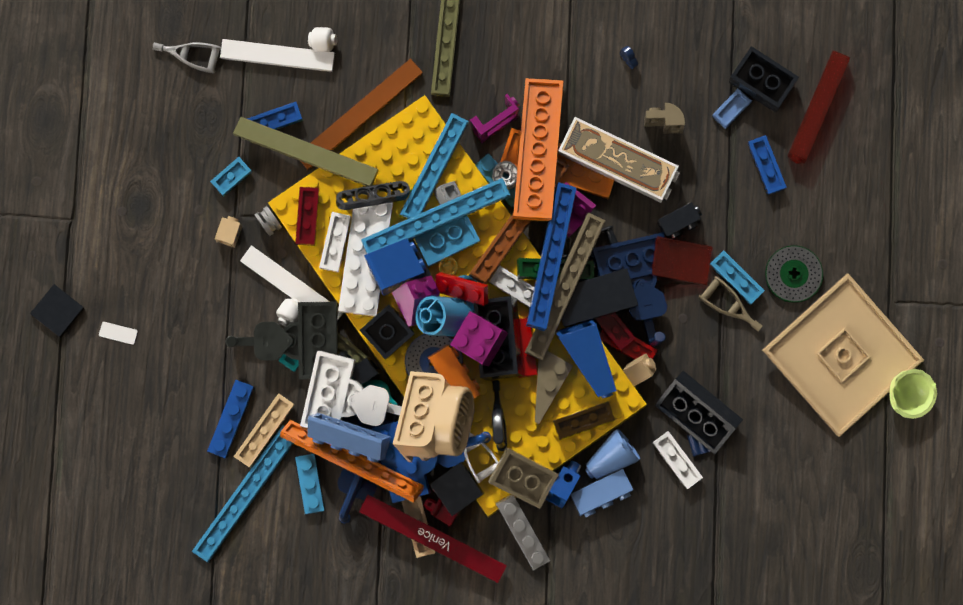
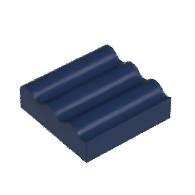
(696, 447)

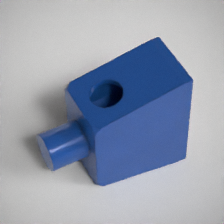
(561, 489)

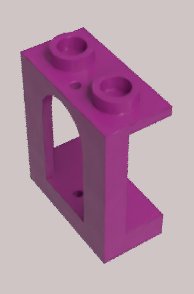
(487, 130)

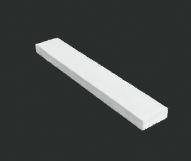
(277, 55)
(281, 278)

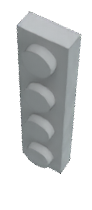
(522, 532)

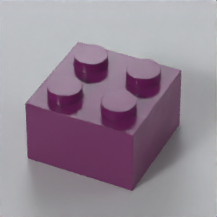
(479, 339)

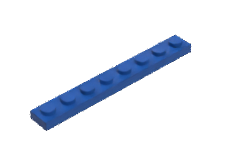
(551, 257)

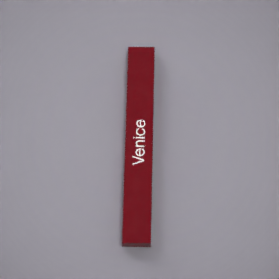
(432, 538)

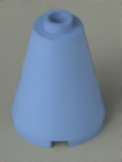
(612, 456)

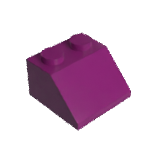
(411, 293)

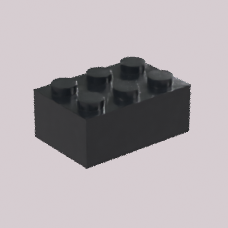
(763, 79)

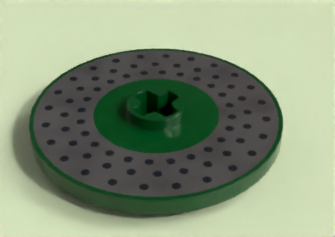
(804, 284)

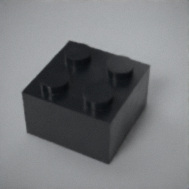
(387, 331)

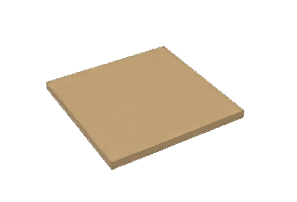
(842, 354)

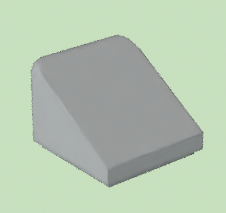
(447, 192)

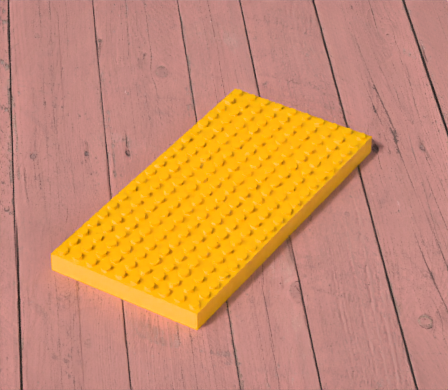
(400, 153)

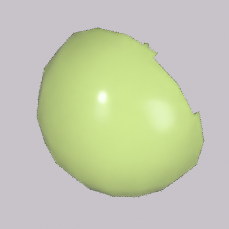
(912, 393)

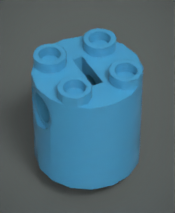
(441, 315)

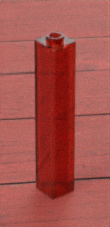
(818, 107)

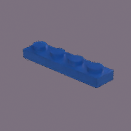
(230, 419)

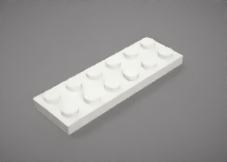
(359, 288)

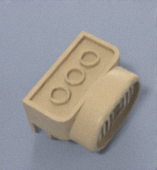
(433, 418)

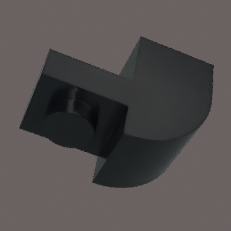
(365, 370)

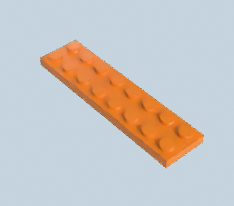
(538, 150)

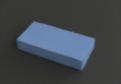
(731, 108)

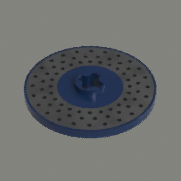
(421, 348)

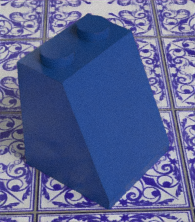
(395, 265)

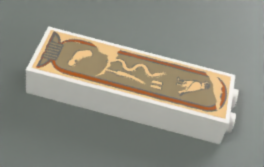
(619, 160)

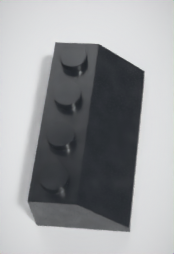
(698, 412)

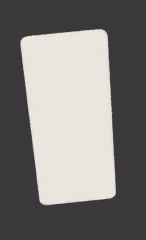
(118, 333)

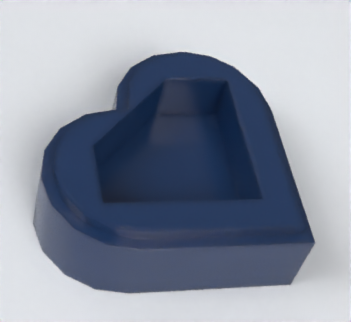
(629, 57)

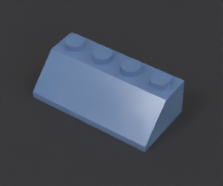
(348, 436)

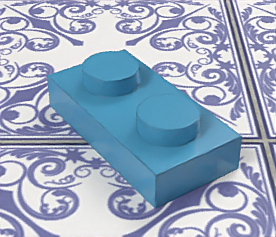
(231, 176)

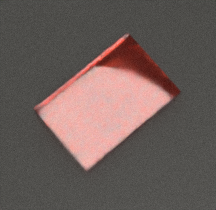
(681, 260)

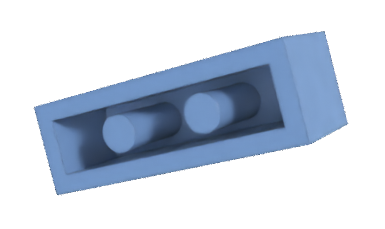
(602, 493)

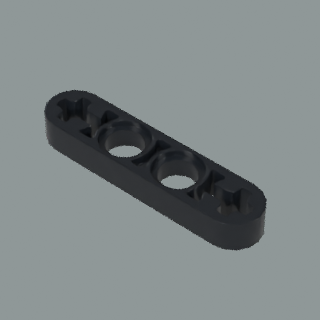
(371, 192)

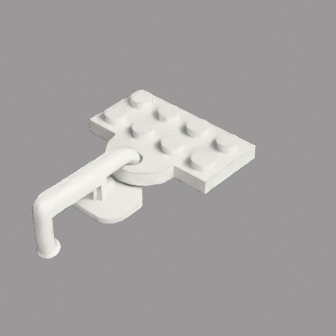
(339, 396)

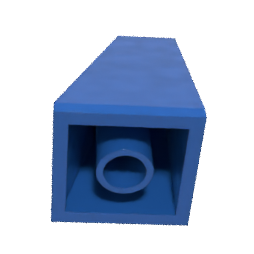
(588, 353)

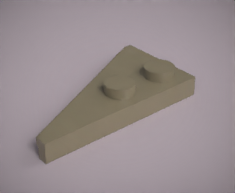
(550, 377)

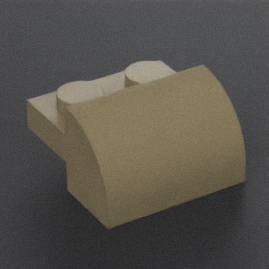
(670, 118)

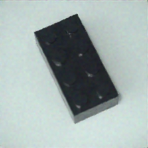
(508, 360)

